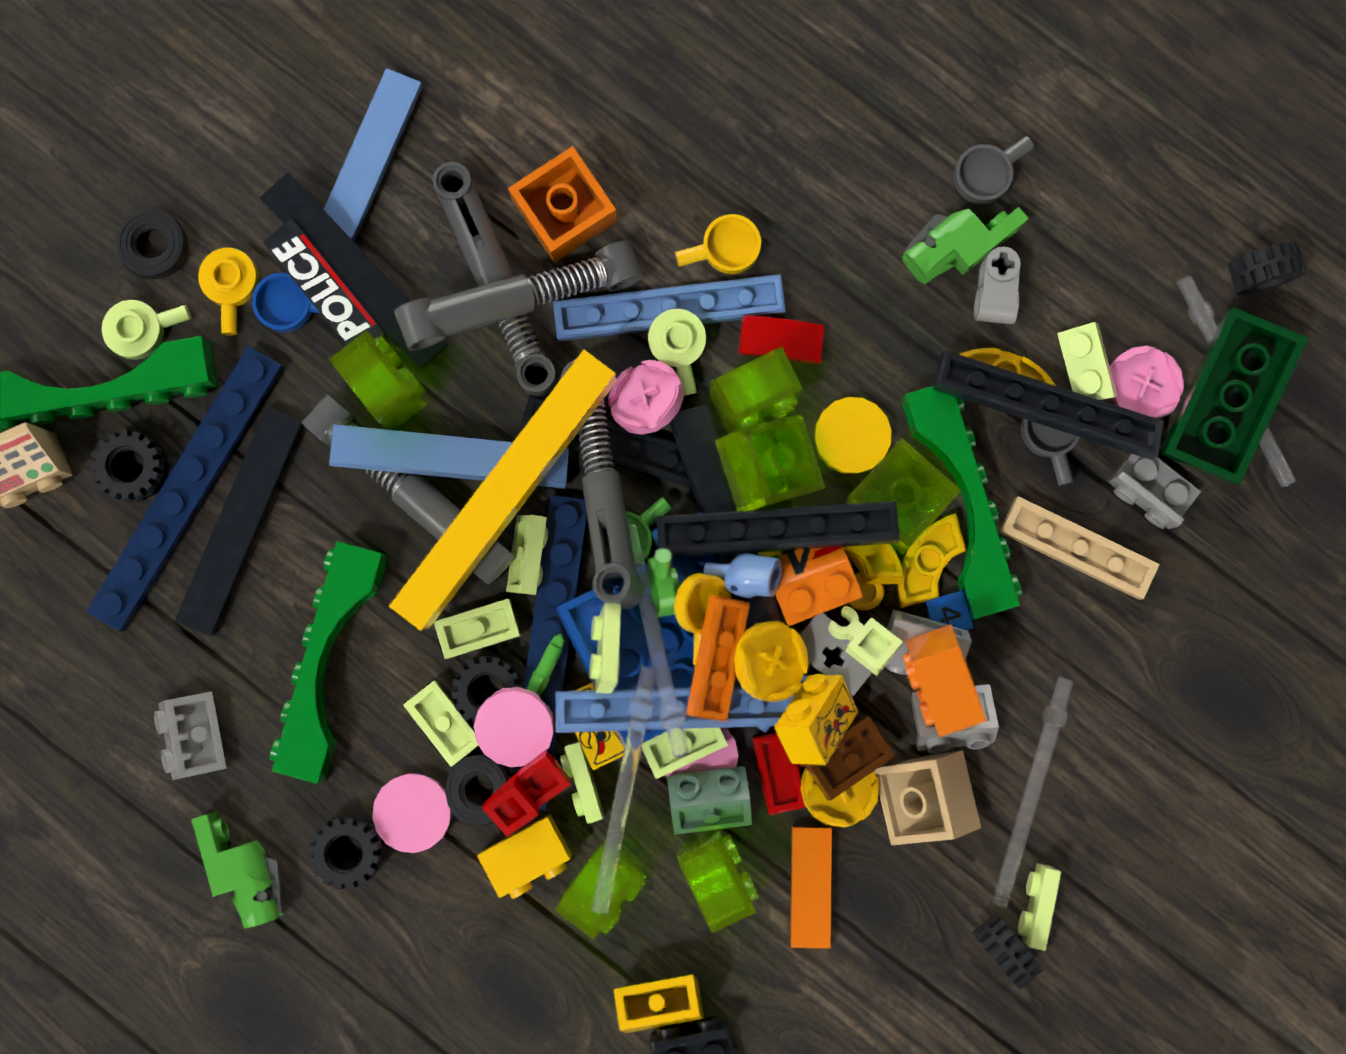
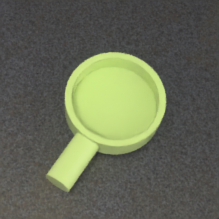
(137, 329)
(678, 340)

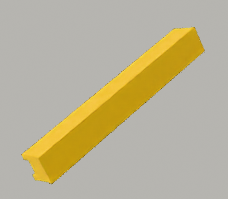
(504, 491)

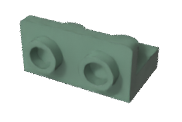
(709, 800)

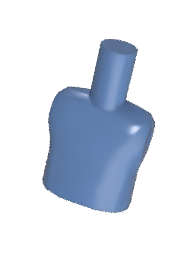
(749, 575)

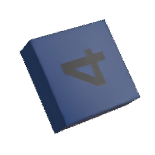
(950, 610)

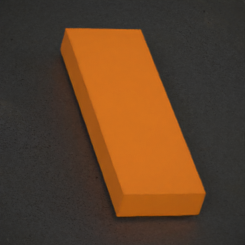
(715, 665)
(810, 887)

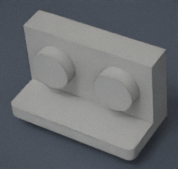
(1154, 489)
(190, 735)
(973, 737)

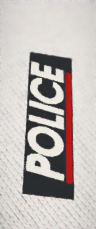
(321, 283)

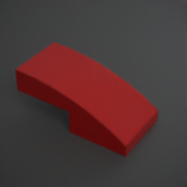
(799, 339)
(525, 792)

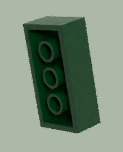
(1233, 396)

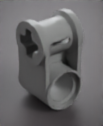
(998, 294)

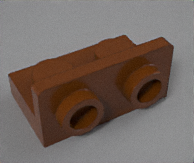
(854, 758)

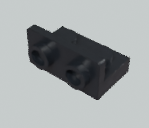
(705, 1037)

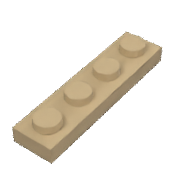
(1079, 548)

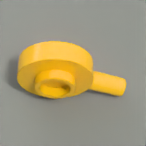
(728, 245)
(228, 280)
(692, 603)

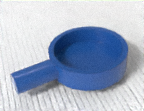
(281, 303)

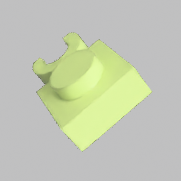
(869, 643)

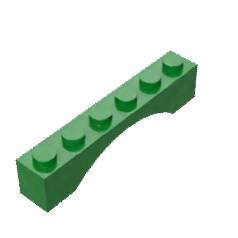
(172, 370)
(985, 576)
(307, 740)

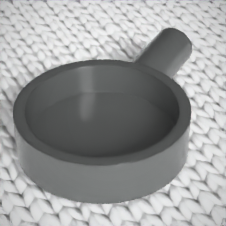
(987, 171)
(1050, 444)

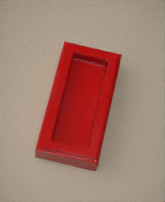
(778, 775)

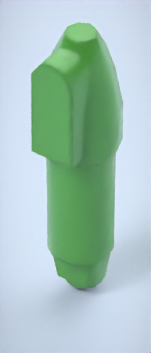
(541, 677)

